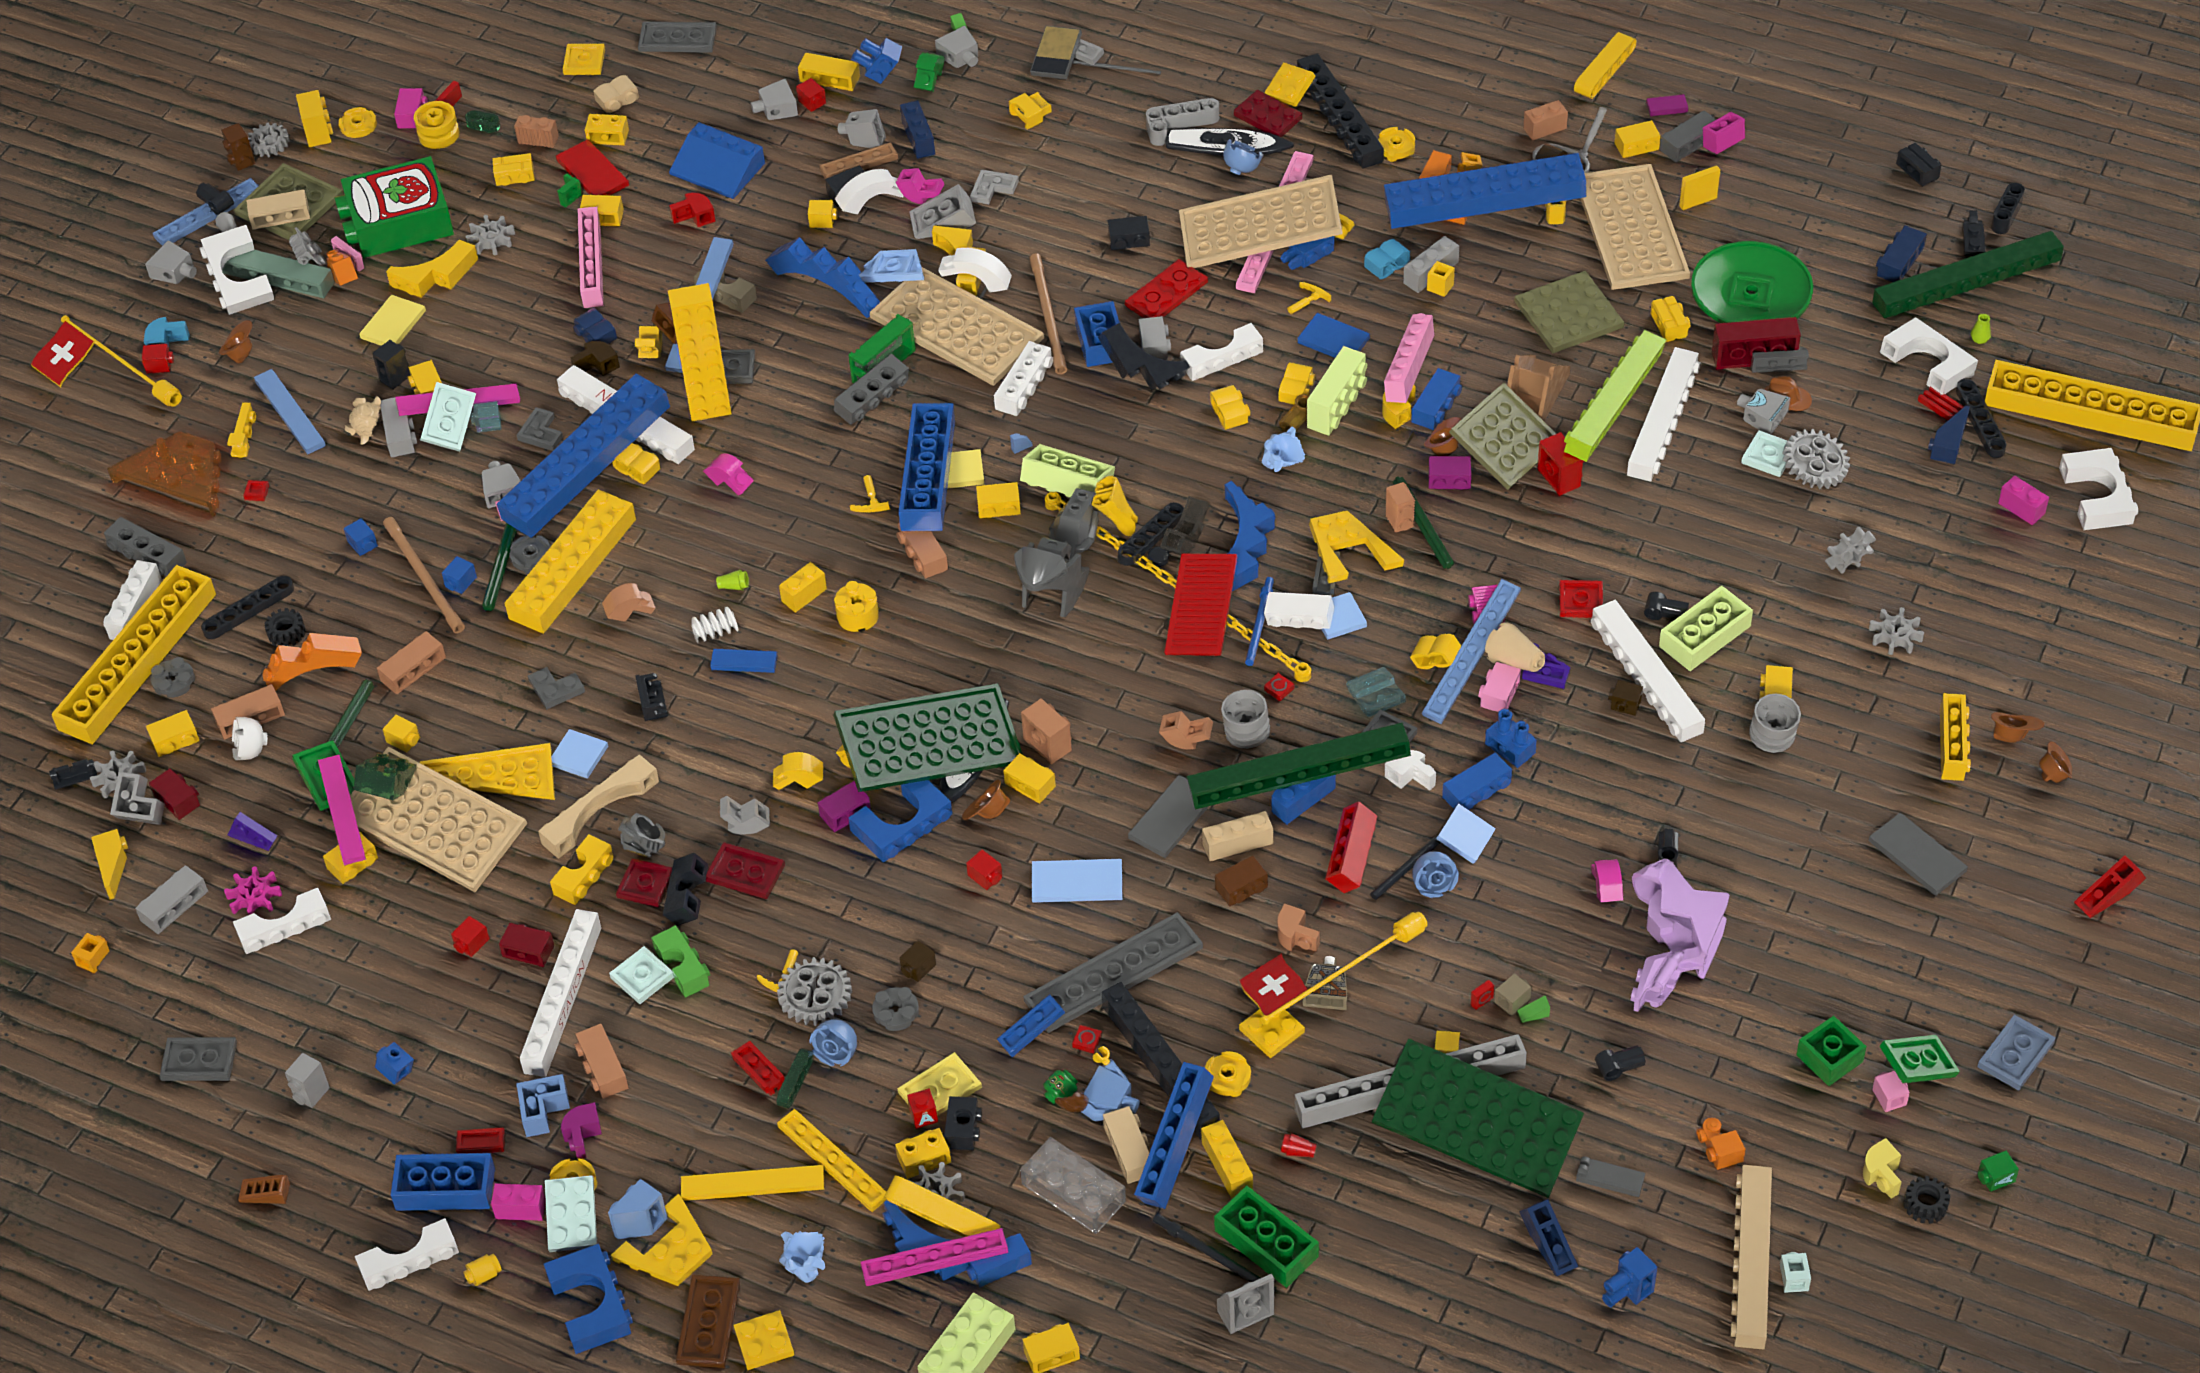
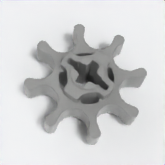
(490, 234)
(1850, 550)
(1904, 628)
(110, 771)
(941, 1183)

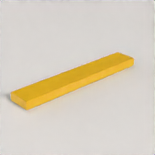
(833, 1160)
(752, 1182)

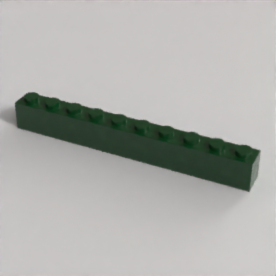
(1967, 274)
(1299, 765)

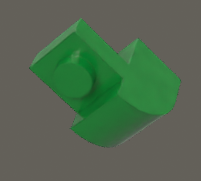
(928, 68)

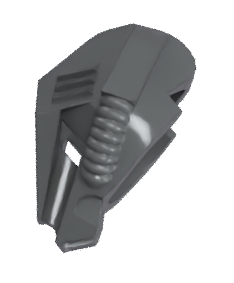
(641, 835)

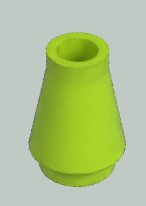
(1981, 331)
(736, 580)

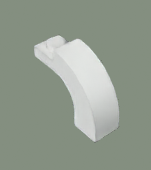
(865, 186)
(977, 263)

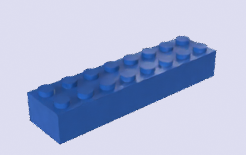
(927, 467)

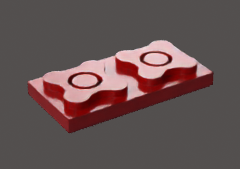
(1166, 290)

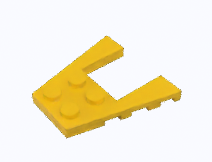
(1344, 531)

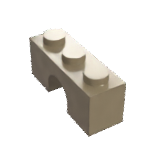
(736, 295)

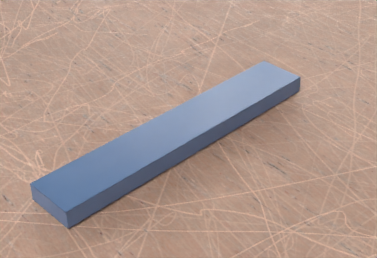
(201, 215)
(289, 411)

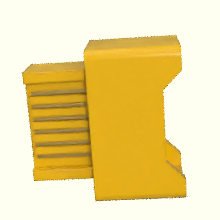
(1029, 109)

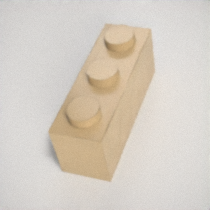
(278, 209)
(1237, 836)
(1127, 1142)

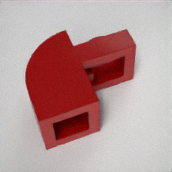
(694, 206)

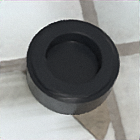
(1158, 556)

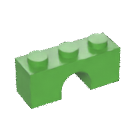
(673, 947)

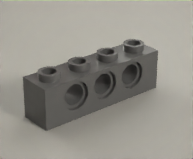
(859, 398)
(143, 546)

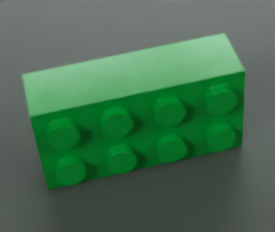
(1266, 1236)

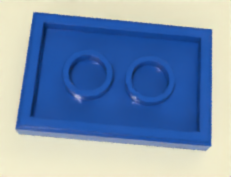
(1331, 335)

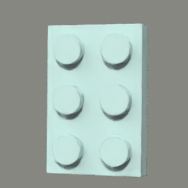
(448, 416)
(570, 1213)

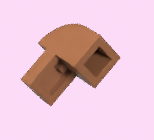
(626, 599)
(1185, 733)
(1292, 930)

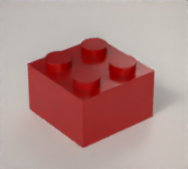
(1558, 467)

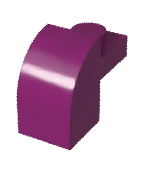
(580, 1124)

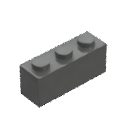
(1685, 137)

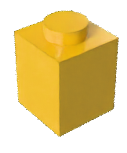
(821, 213)
(1440, 278)
(401, 733)

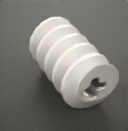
(713, 624)

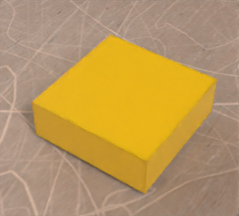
(1447, 1041)

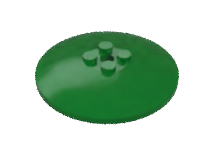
(1775, 275)

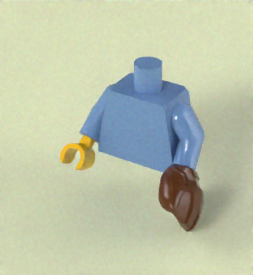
(1106, 1092)

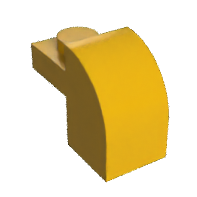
(649, 342)
(1396, 412)
(799, 768)

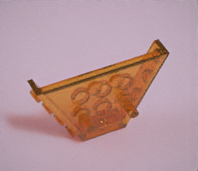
(176, 466)

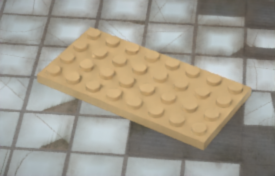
(1260, 222)
(1633, 227)
(958, 326)
(440, 825)

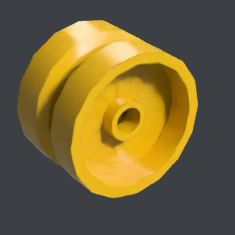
(436, 124)

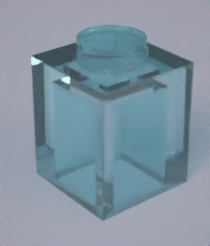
(486, 417)

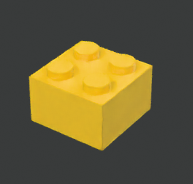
(314, 118)

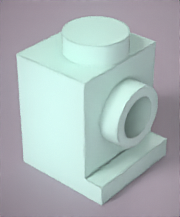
(1795, 1272)

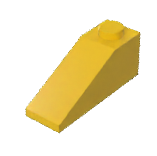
(111, 858)

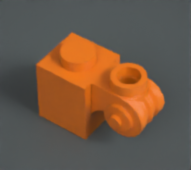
(341, 267)
(1721, 1149)

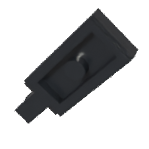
(1973, 235)

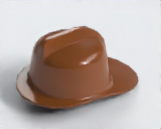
(238, 342)
(1784, 385)
(1440, 440)
(2014, 727)
(2055, 764)
(989, 804)

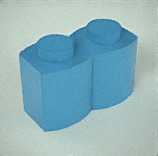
(1386, 258)

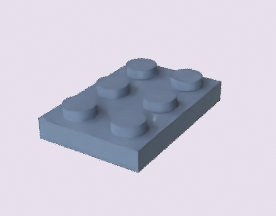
(2016, 1052)

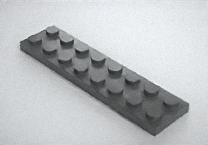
(1125, 963)

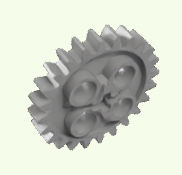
(1816, 459)
(835, 994)

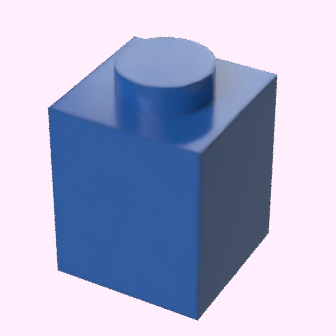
(360, 537)
(459, 575)

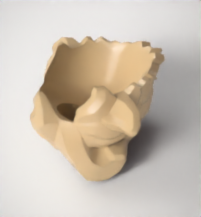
(364, 418)

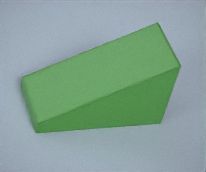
(957, 21)
(1536, 1010)

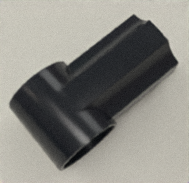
(216, 200)
(1659, 606)
(1668, 846)
(1613, 1063)

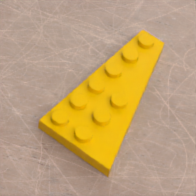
(511, 771)

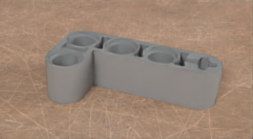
(1180, 116)

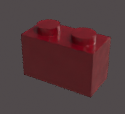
(175, 793)
(526, 944)

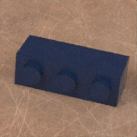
(917, 129)
(1901, 254)

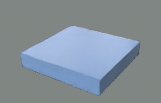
(1346, 617)
(578, 753)
(1465, 833)

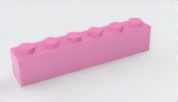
(590, 257)
(1409, 358)

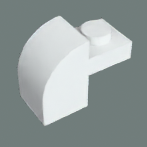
(1408, 768)

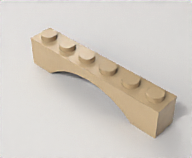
(630, 780)

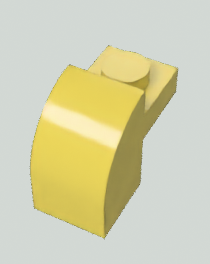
(1879, 1167)

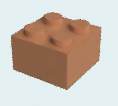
(1046, 731)

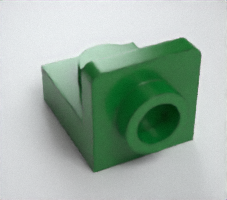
(570, 191)

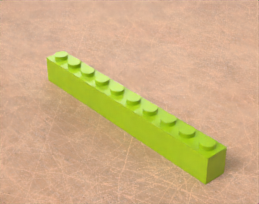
(1614, 396)

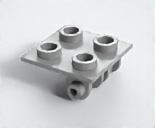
(305, 249)

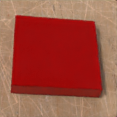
(1580, 597)

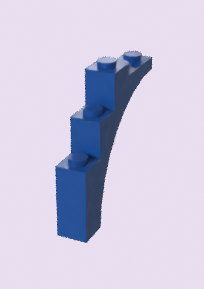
(840, 275)
(1251, 538)
(984, 1271)

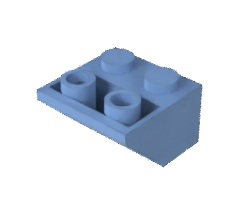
(638, 1212)

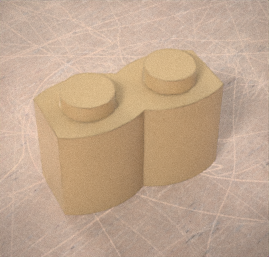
(616, 94)

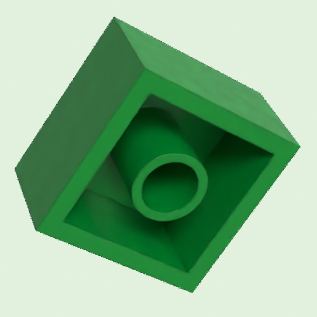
(1831, 1050)

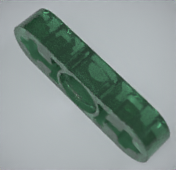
(795, 1078)

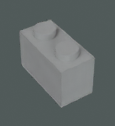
(1153, 337)
(307, 1080)

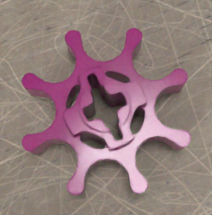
(253, 892)

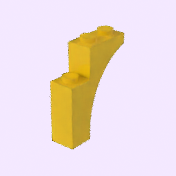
(951, 239)
(443, 270)

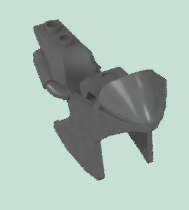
(1056, 559)

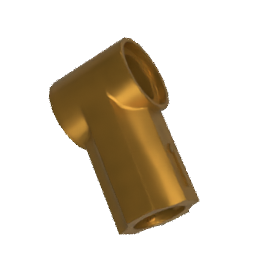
(1296, 415)

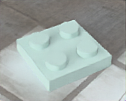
(1766, 454)
(641, 975)

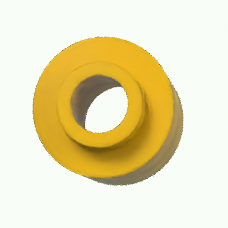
(482, 1269)

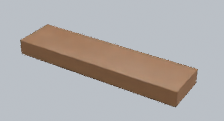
(866, 159)

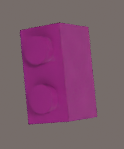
(1449, 472)
(841, 805)

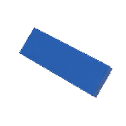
(744, 660)
(1031, 1025)

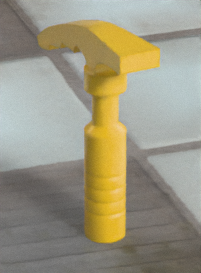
(1316, 294)
(874, 505)
(790, 962)

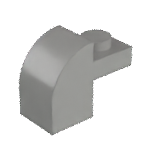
(744, 818)

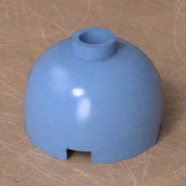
(1241, 157)
(1434, 874)
(834, 1042)

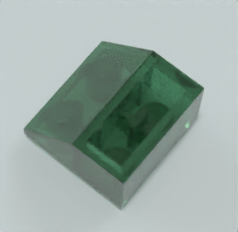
(384, 776)

